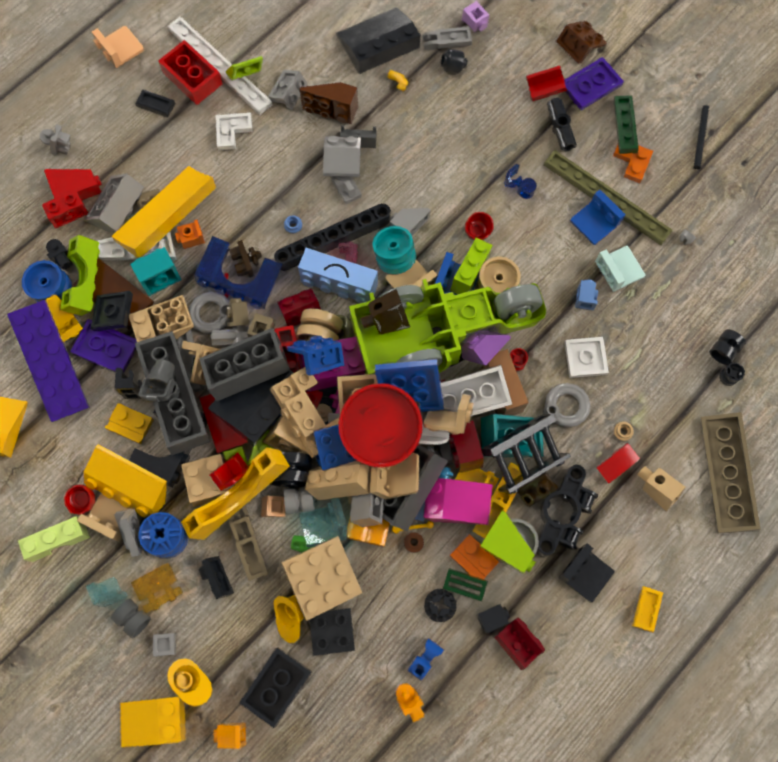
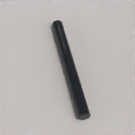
(701, 137)

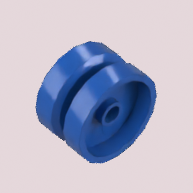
(44, 280)

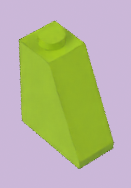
(508, 545)

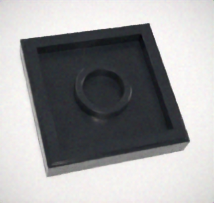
(111, 311)

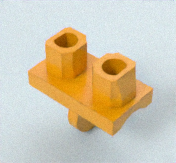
(409, 701)

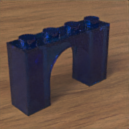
(255, 292)

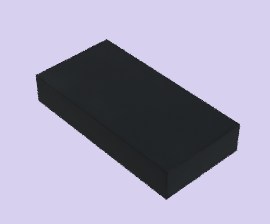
(155, 103)

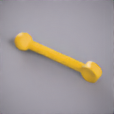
(429, 525)

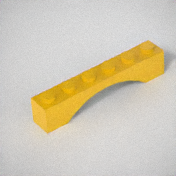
(260, 474)

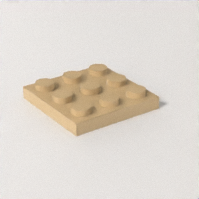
(321, 578)

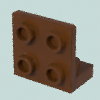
(579, 40)

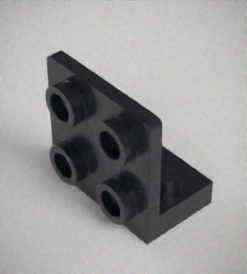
(586, 573)

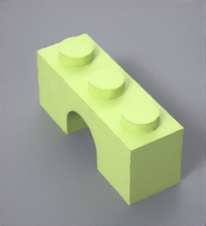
(41, 543)

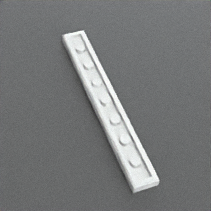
(241, 86)

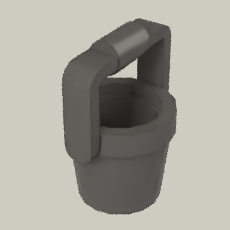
(158, 379)

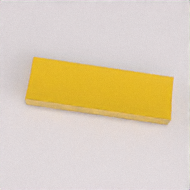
(164, 211)

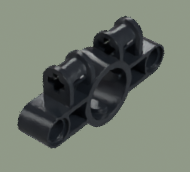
(569, 491)

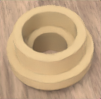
(627, 427)

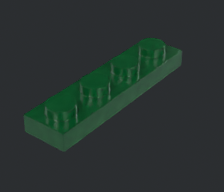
(625, 124)

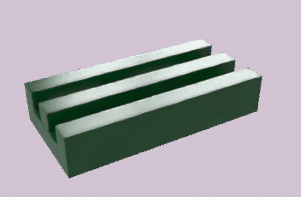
(469, 577)

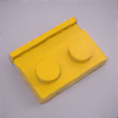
(129, 423)

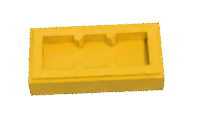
(647, 609)

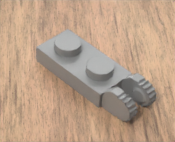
(447, 38)

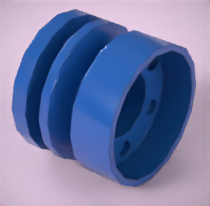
(173, 541)

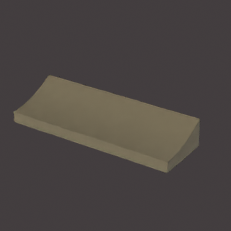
(730, 473)

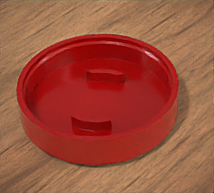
(380, 425)

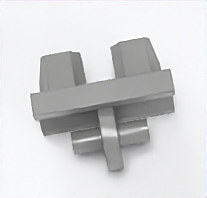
(57, 140)

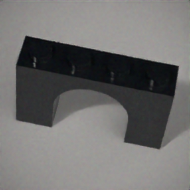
(164, 467)

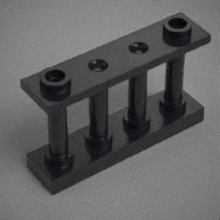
(512, 440)

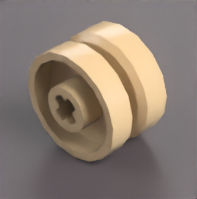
(498, 274)
(319, 323)

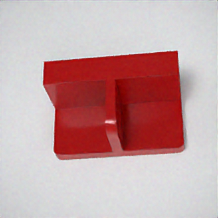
(229, 472)

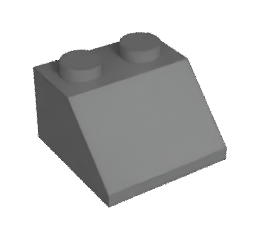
(342, 156)

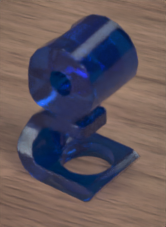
(526, 187)

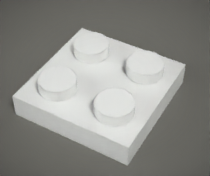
(586, 357)

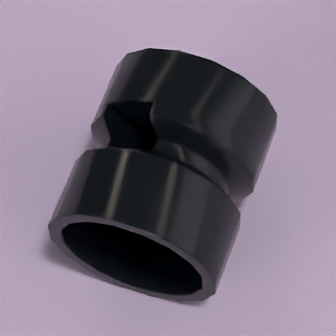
(727, 347)

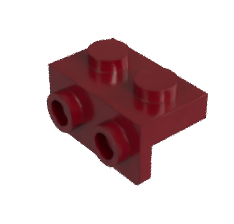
(293, 306)
(519, 643)

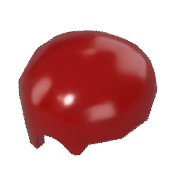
(479, 226)
(79, 499)

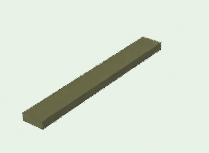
(590, 185)

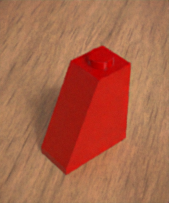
(66, 180)

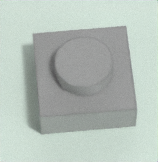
(164, 644)

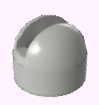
(688, 236)

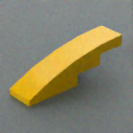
(499, 502)

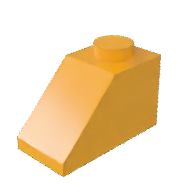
(230, 735)

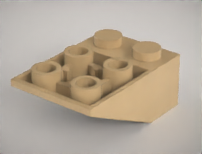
(161, 319)

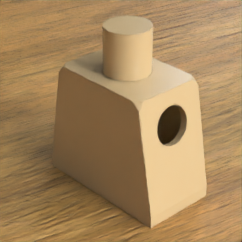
(661, 487)

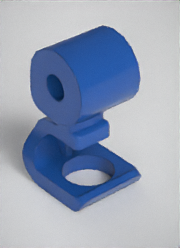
(421, 664)

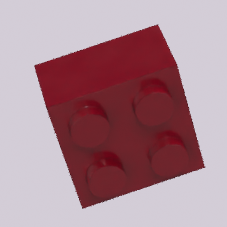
(467, 449)

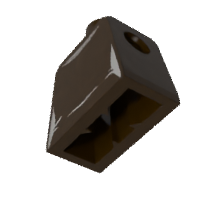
(386, 314)

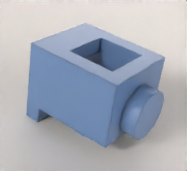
(586, 295)

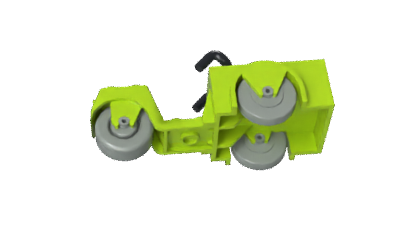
(443, 320)

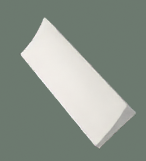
(486, 389)

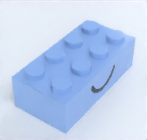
(337, 276)

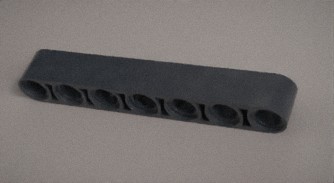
(338, 230)

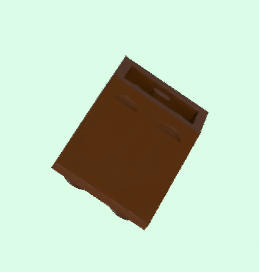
(331, 101)

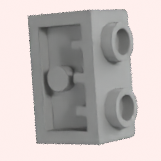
(287, 88)
(129, 529)

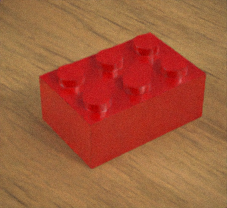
(190, 72)

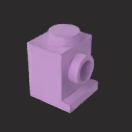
(475, 16)

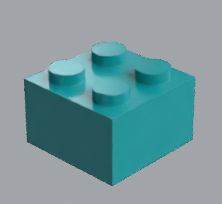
(155, 271)

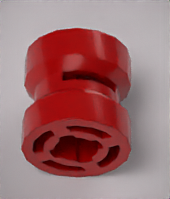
(519, 356)

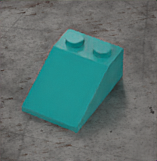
(499, 425)

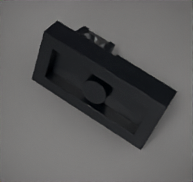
(218, 580)

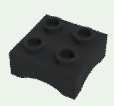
(332, 632)

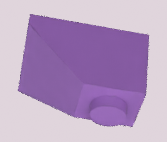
(483, 346)

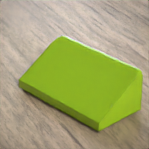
(245, 68)

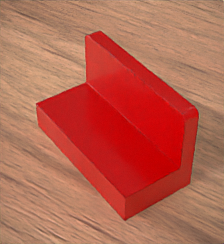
(546, 83)

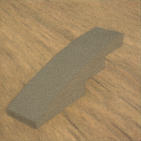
(247, 544)

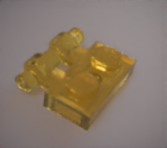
(154, 582)

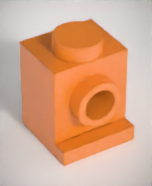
(190, 235)

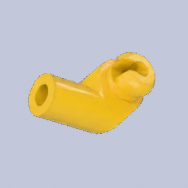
(393, 75)

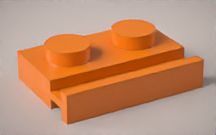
(473, 558)

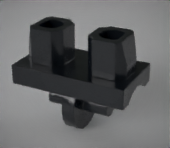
(58, 254)

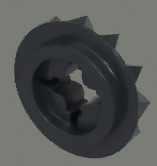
(431, 610)

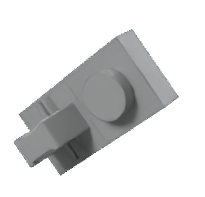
(346, 188)

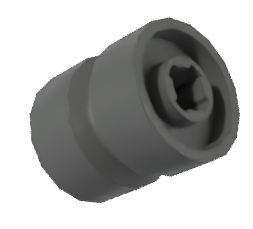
(129, 617)

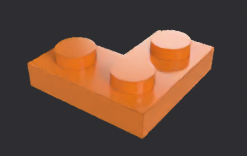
(637, 162)

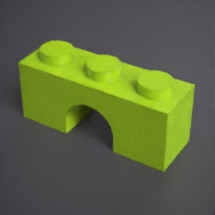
(470, 267)

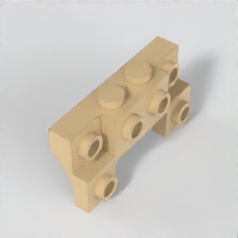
(299, 408)

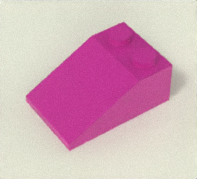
(459, 502)

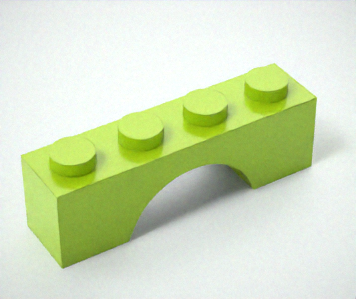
(84, 255)

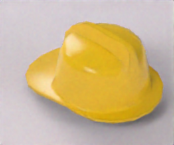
(288, 618)
(189, 682)

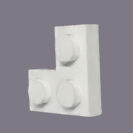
(230, 124)

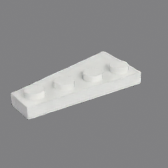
(113, 251)

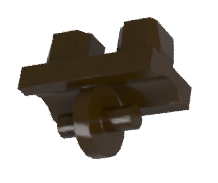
(245, 267)
(537, 489)

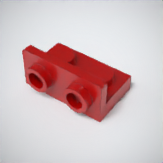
(65, 209)

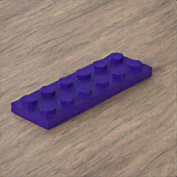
(48, 360)

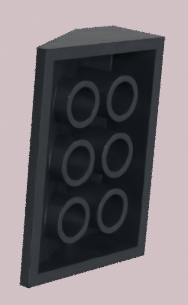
(379, 39)
(251, 410)

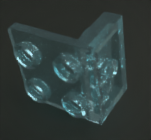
(324, 524)

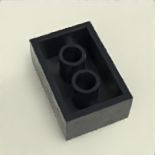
(276, 687)

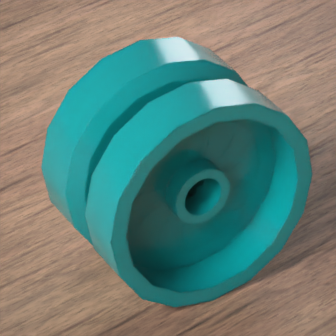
(394, 250)

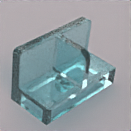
(106, 592)

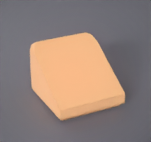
(273, 506)

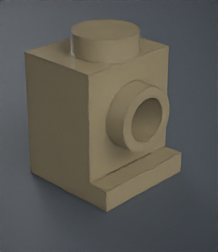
(237, 312)
(260, 323)

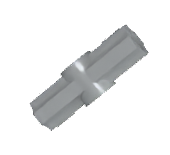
(228, 337)

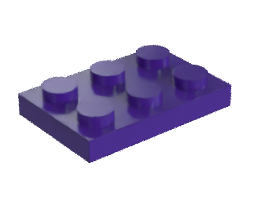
(592, 83)
(105, 347)

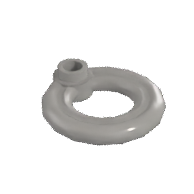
(202, 299)
(578, 393)

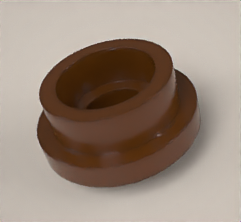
(413, 549)

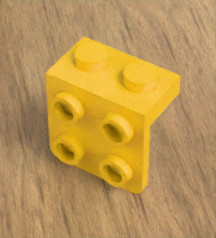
(66, 322)

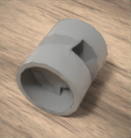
(298, 500)

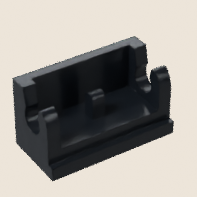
(125, 385)

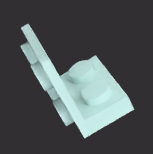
(619, 268)

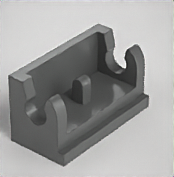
(368, 137)

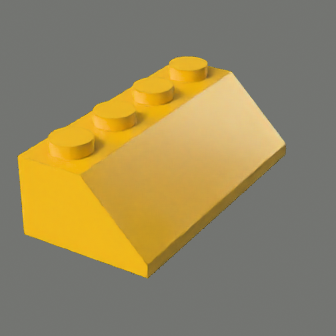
(125, 482)

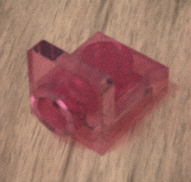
(350, 250)

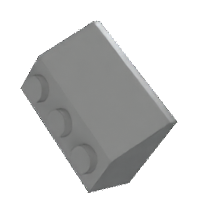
(114, 203)

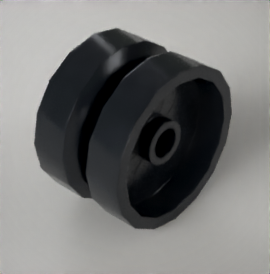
(296, 474)

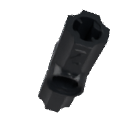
(563, 132)

